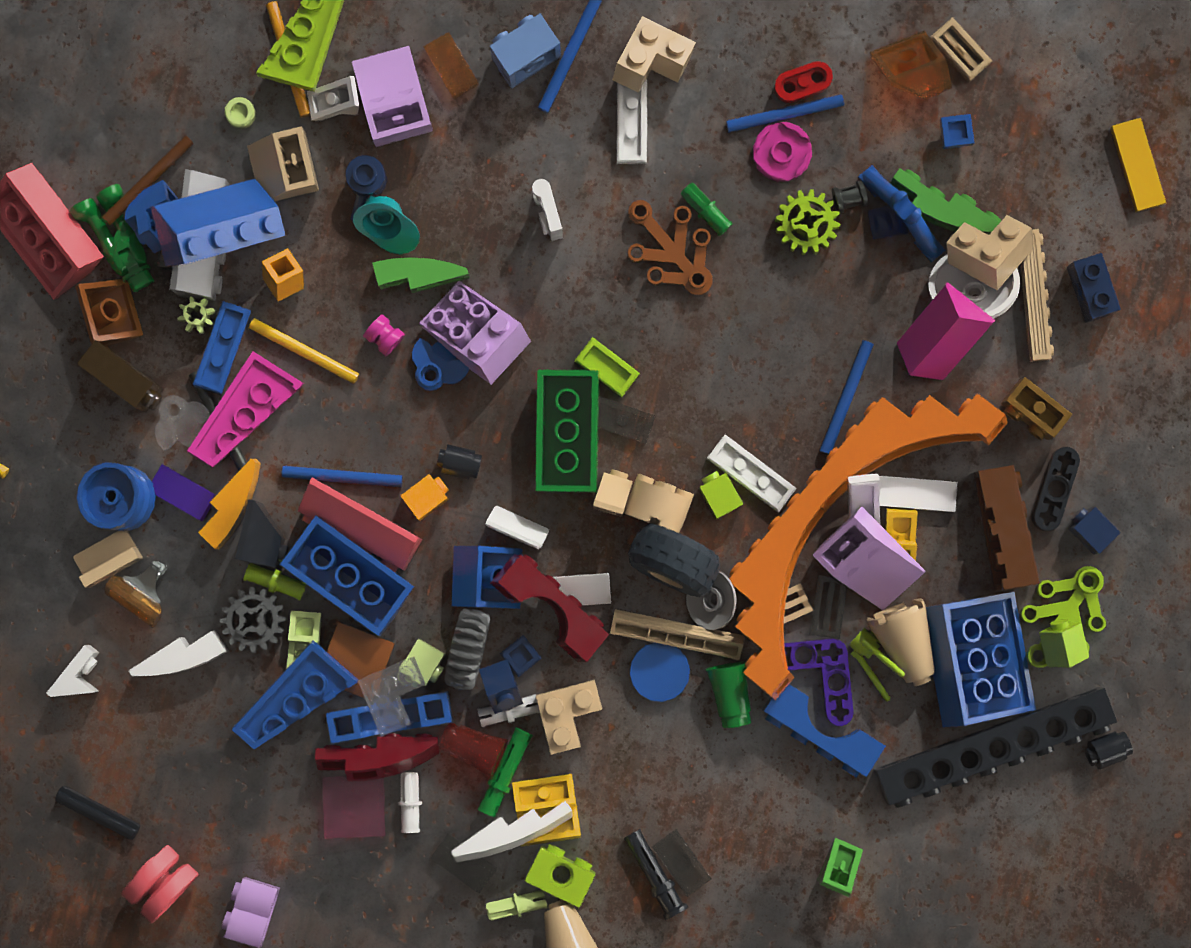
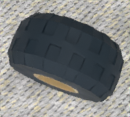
(674, 560)

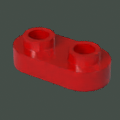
(802, 82)

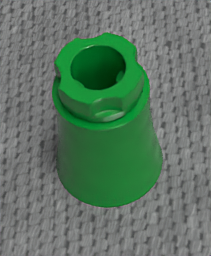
(731, 693)

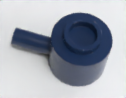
(365, 178)

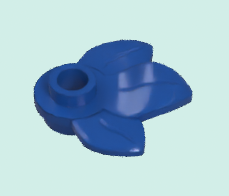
(439, 360)

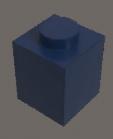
(1093, 529)
(501, 686)

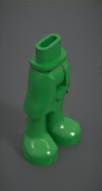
(123, 250)

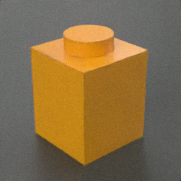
(282, 275)
(426, 496)

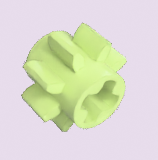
(199, 324)

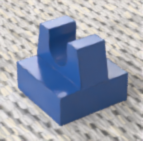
(956, 131)

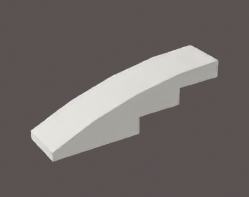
(501, 837)

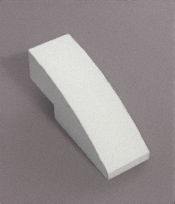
(181, 656)

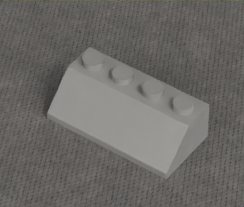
(200, 277)

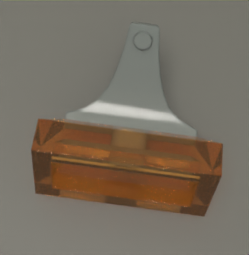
(139, 593)

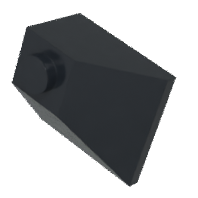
(260, 537)

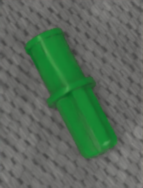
(706, 208)

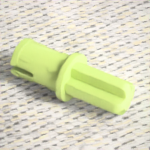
(516, 905)

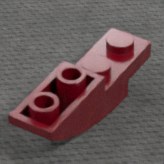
(391, 757)

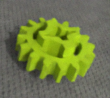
(804, 209)

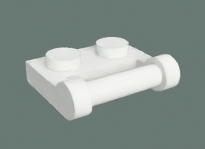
(549, 217)

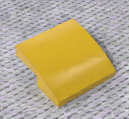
(544, 796)

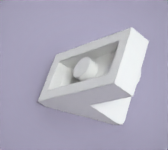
(334, 99)
(70, 680)

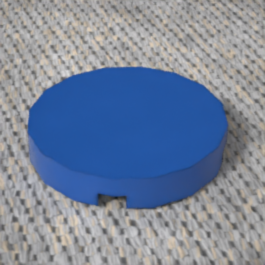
(659, 672)

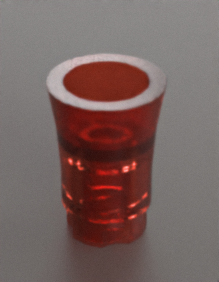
(473, 747)

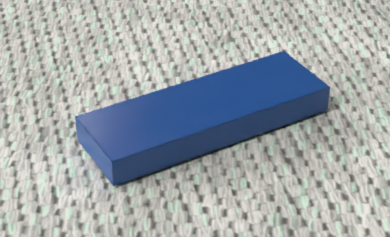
(222, 348)

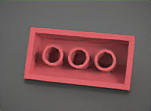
(44, 231)
(359, 525)

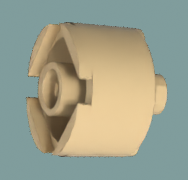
(658, 503)

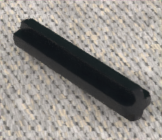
(97, 812)

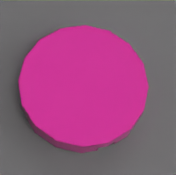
(782, 151)

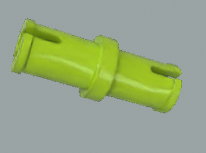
(275, 581)

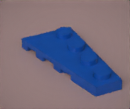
(300, 689)

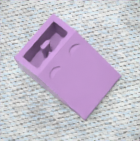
(392, 96)
(476, 332)
(868, 560)

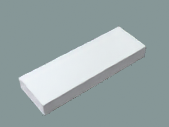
(631, 125)
(751, 473)
(918, 494)

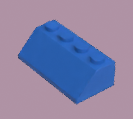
(216, 222)
(347, 576)

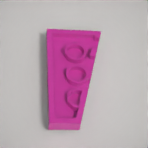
(246, 404)

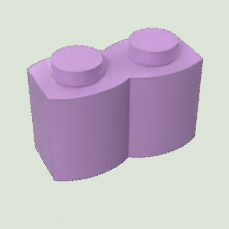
(251, 912)

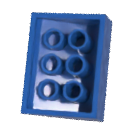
(979, 660)

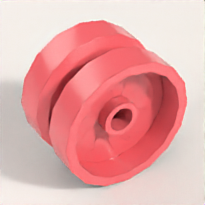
(156, 880)

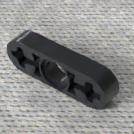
(1056, 465)

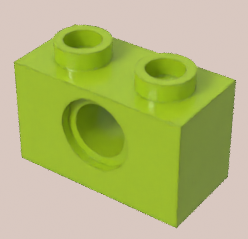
(571, 890)

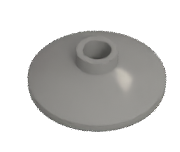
(714, 613)

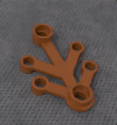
(673, 251)

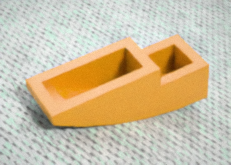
(231, 505)

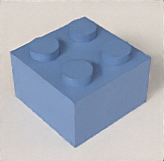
(525, 49)

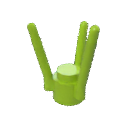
(866, 645)

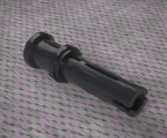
(662, 888)

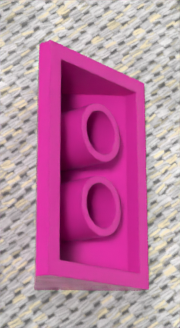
(942, 334)

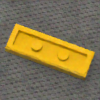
(1138, 165)

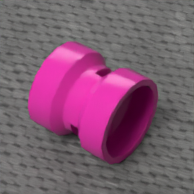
(384, 335)

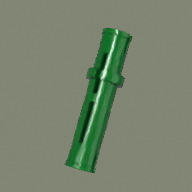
(503, 776)

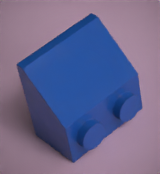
(472, 573)

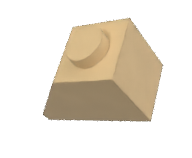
(613, 493)

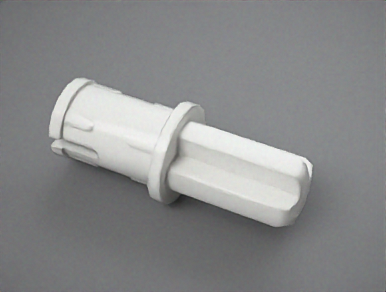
(409, 802)

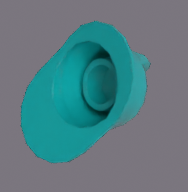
(386, 225)

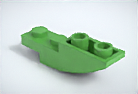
(941, 212)

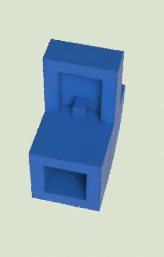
(140, 215)

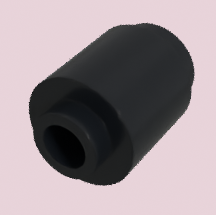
(459, 462)
(1108, 749)

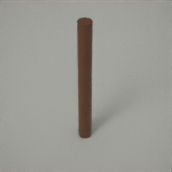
(147, 180)

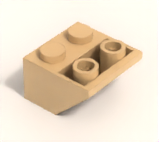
(284, 164)

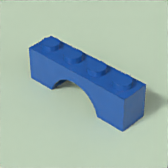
(359, 723)
(855, 750)

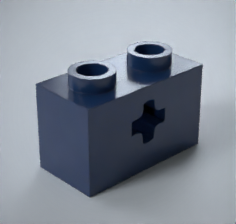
(1093, 287)

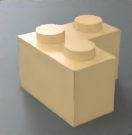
(652, 49)
(990, 256)
(560, 708)

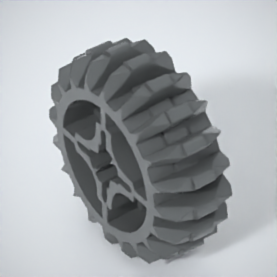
(467, 649)

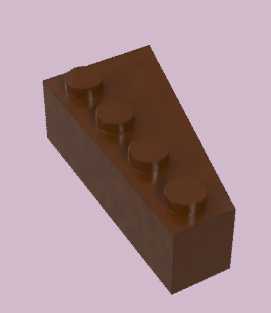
(1006, 528)

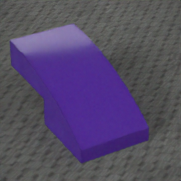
(182, 492)

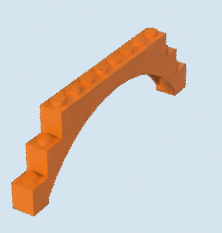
(878, 439)

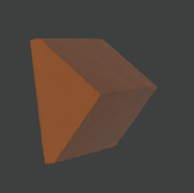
(109, 311)

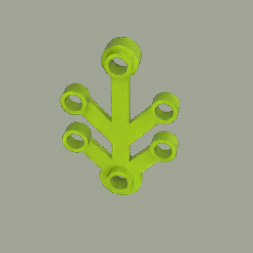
(1070, 608)

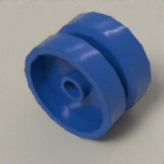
(116, 497)

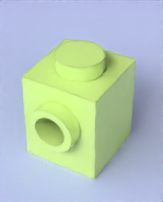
(428, 660)

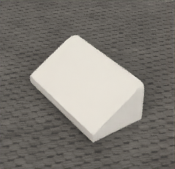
(517, 527)
(588, 589)

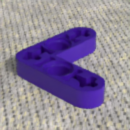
(828, 667)

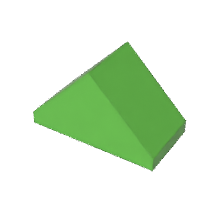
(840, 867)

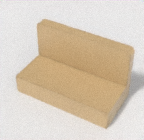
(107, 558)

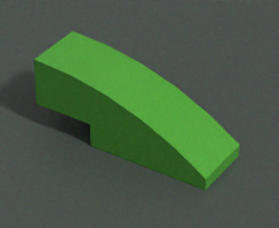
(419, 272)

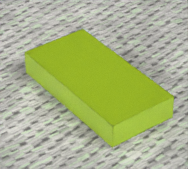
(612, 370)

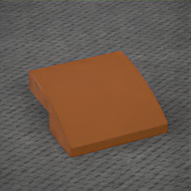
(359, 653)

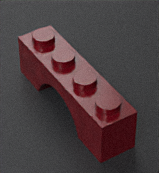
(578, 632)

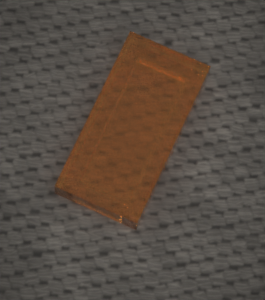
(451, 65)

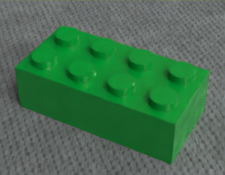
(567, 430)

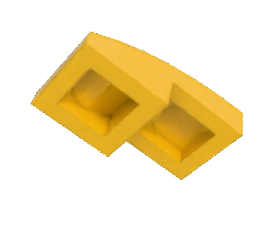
(902, 527)

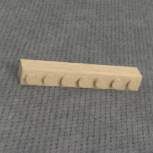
(1035, 302)
(677, 634)

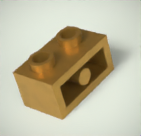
(1035, 409)

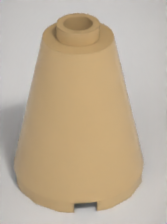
(906, 639)
(565, 927)

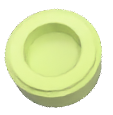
(240, 112)

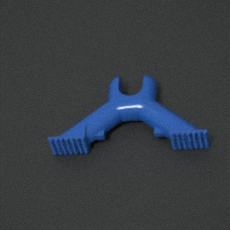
(905, 210)

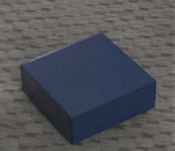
(520, 655)

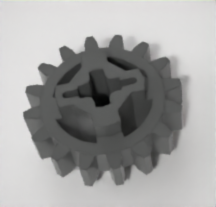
(263, 629)

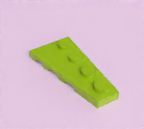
(303, 45)

